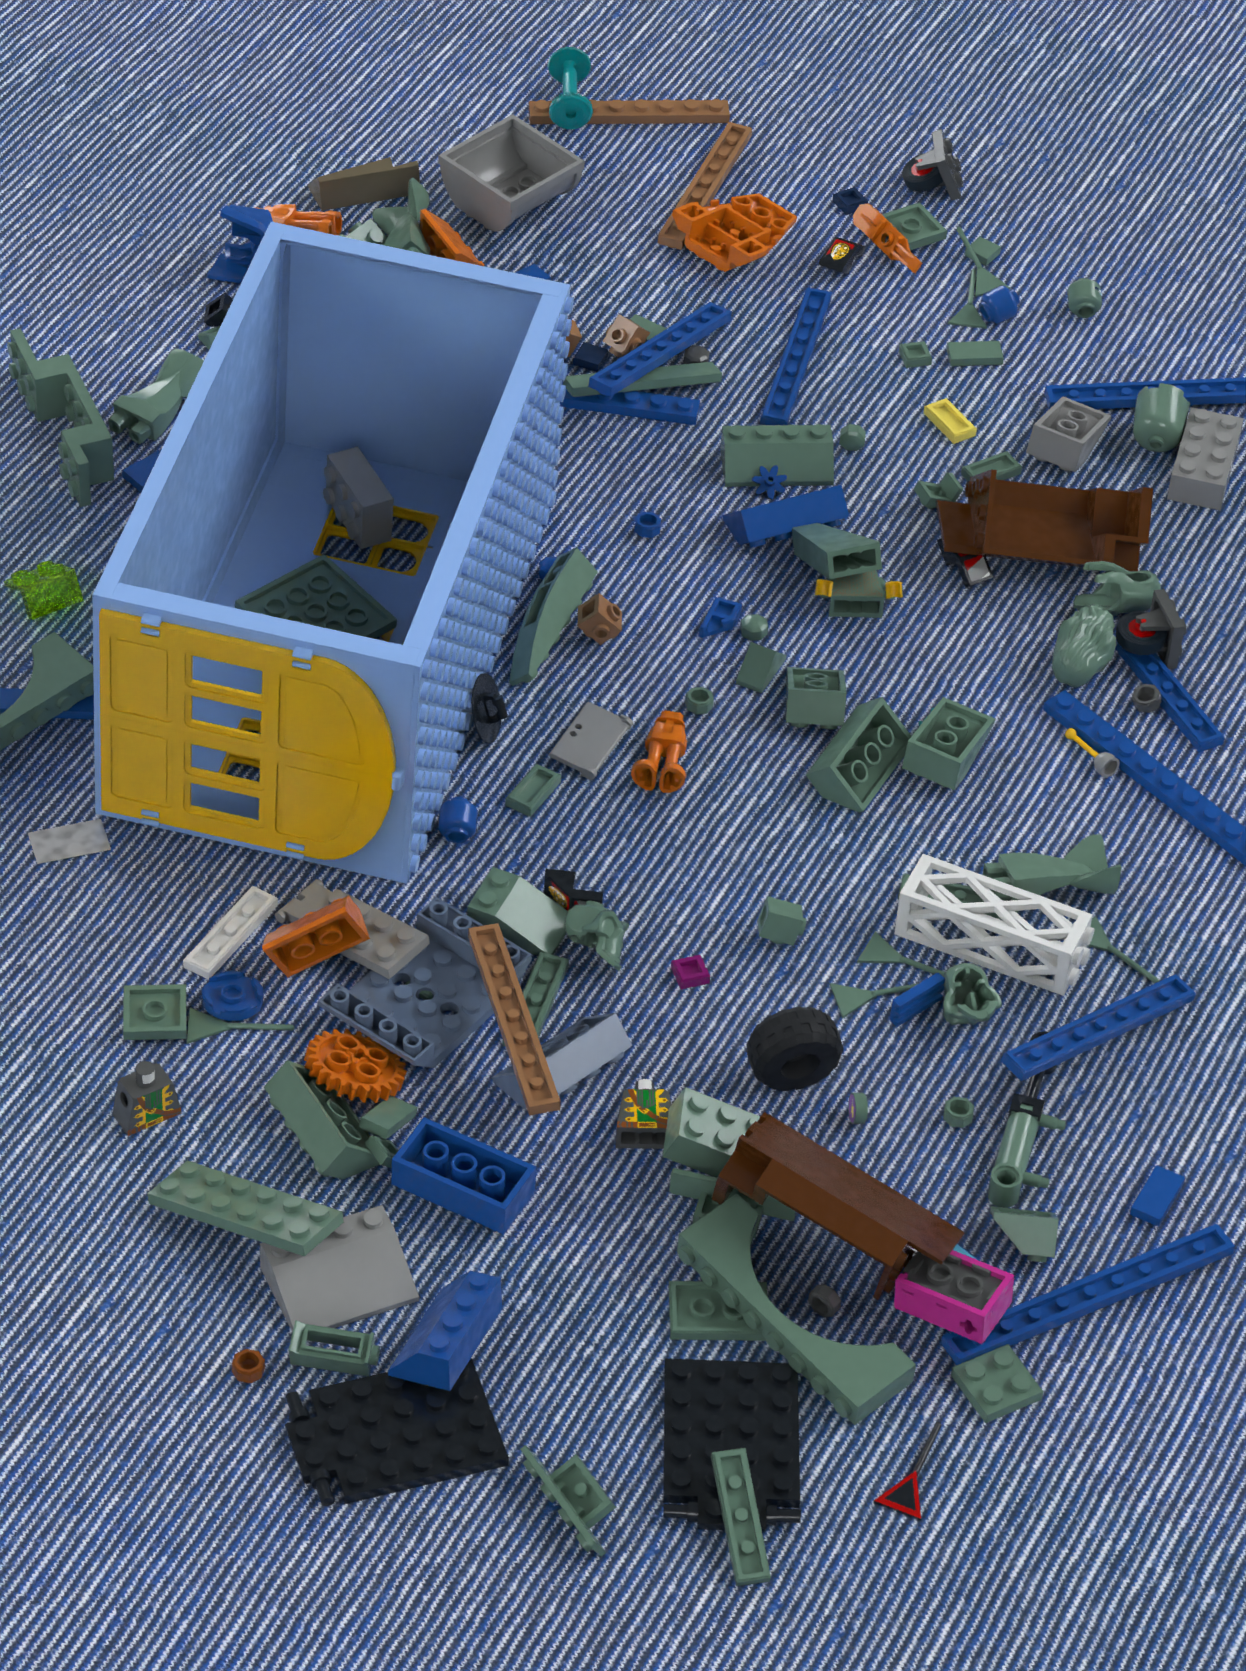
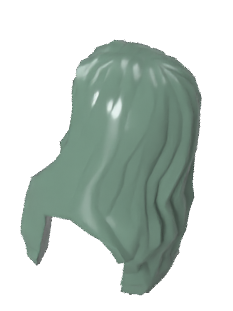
(1120, 589)
(1084, 645)

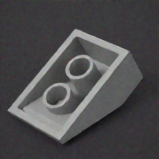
(1067, 434)

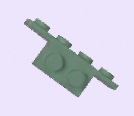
(702, 1187)
(578, 1494)

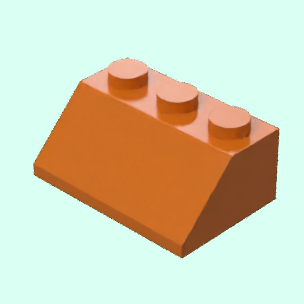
(444, 240)
(316, 936)

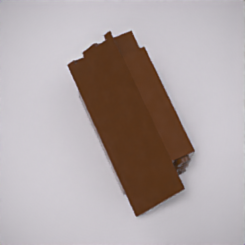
(1047, 522)
(835, 1196)

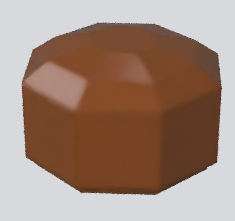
(248, 1366)

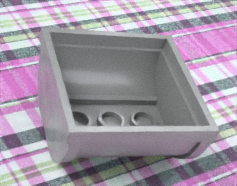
(507, 172)

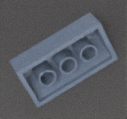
(575, 1054)

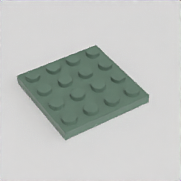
(321, 597)

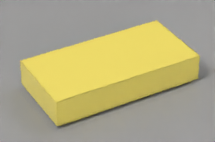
(950, 421)

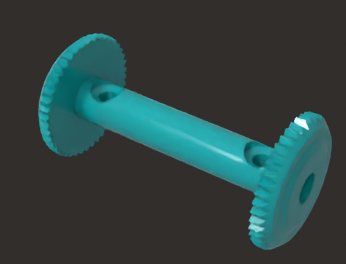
(570, 108)

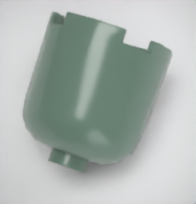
(1160, 417)

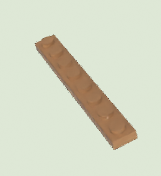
(643, 111)
(708, 178)
(514, 1019)

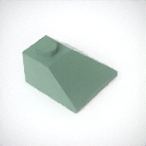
(1029, 1230)

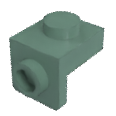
(947, 490)

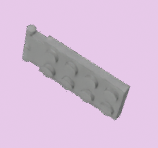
(390, 942)

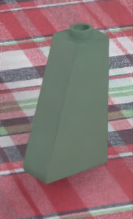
(835, 551)

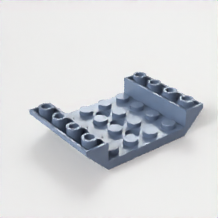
(447, 969)

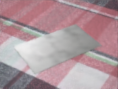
(69, 841)

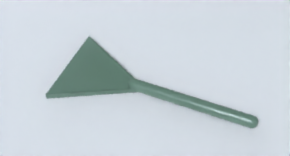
(984, 279)
(968, 315)
(1102, 942)
(882, 952)
(851, 998)
(203, 1026)

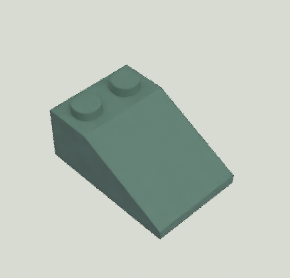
(815, 697)
(947, 743)
(522, 911)

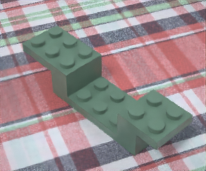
(57, 390)

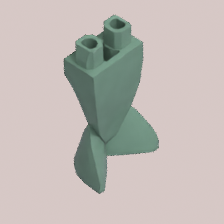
(402, 222)
(155, 406)
(1039, 873)

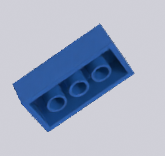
(463, 1175)

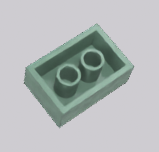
(704, 1131)

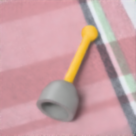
(1105, 763)

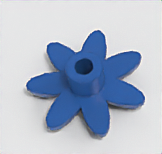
(767, 485)

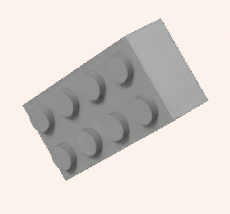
(1205, 458)

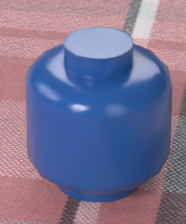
(999, 304)
(457, 820)

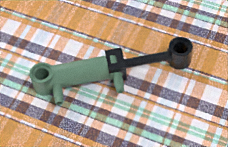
(1017, 1143)

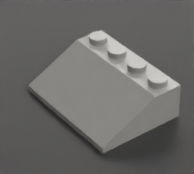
(345, 1276)

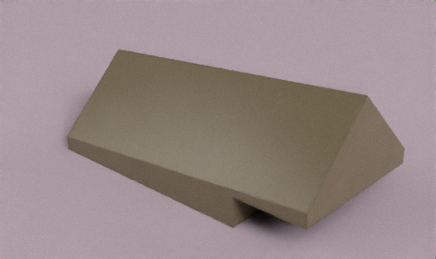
(363, 184)

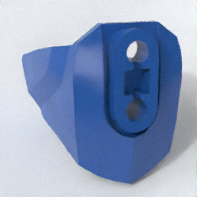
(246, 223)

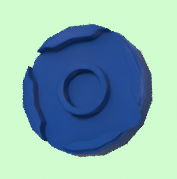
(232, 996)

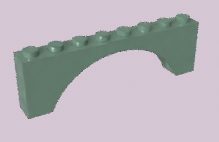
(56, 684)
(848, 1375)

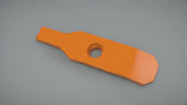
(878, 228)

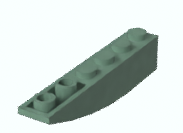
(550, 612)

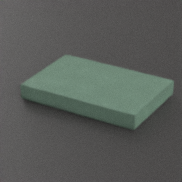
(701, 1314)

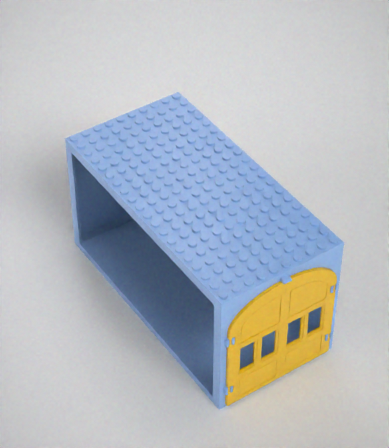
(456, 405)

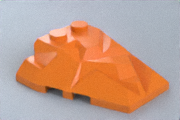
(733, 231)

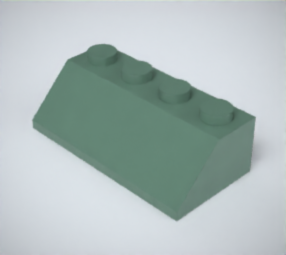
(799, 452)
(860, 756)
(321, 1122)

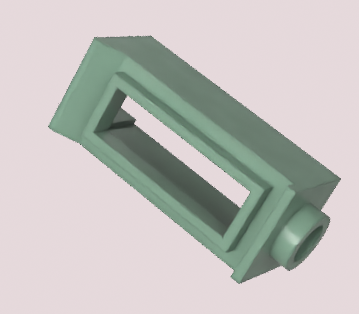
(330, 1359)

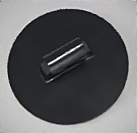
(487, 708)

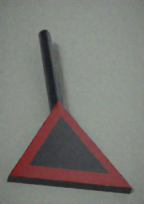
(905, 1494)

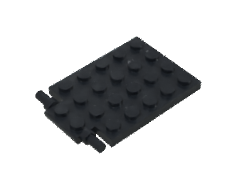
(729, 1408)
(392, 1435)

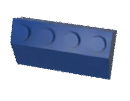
(779, 517)
(450, 1331)

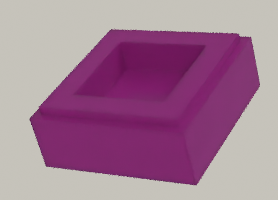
(690, 972)

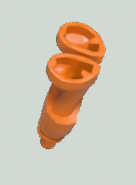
(325, 222)
(666, 740)

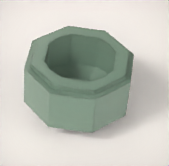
(852, 437)
(754, 627)
(699, 700)
(958, 1112)

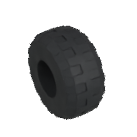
(794, 1048)

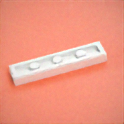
(230, 932)

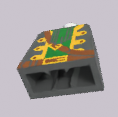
(145, 1098)
(643, 1117)

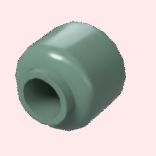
(1084, 297)

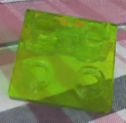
(46, 588)

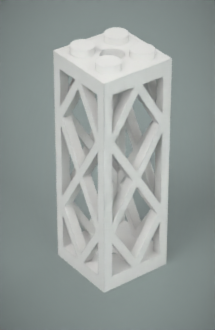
(1012, 927)

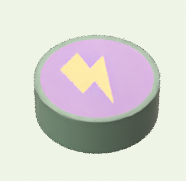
(857, 1108)

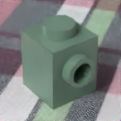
(781, 921)

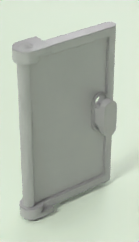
(591, 744)

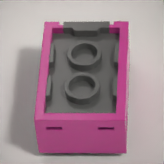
(957, 1295)

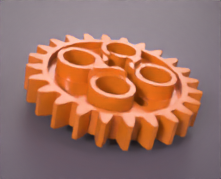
(354, 1066)

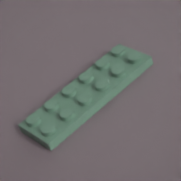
(246, 1208)

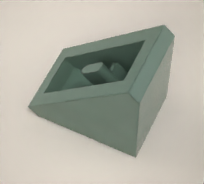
(759, 667)

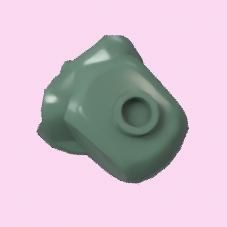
(599, 928)
(968, 995)

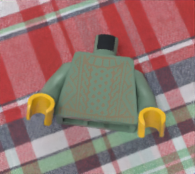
(858, 594)

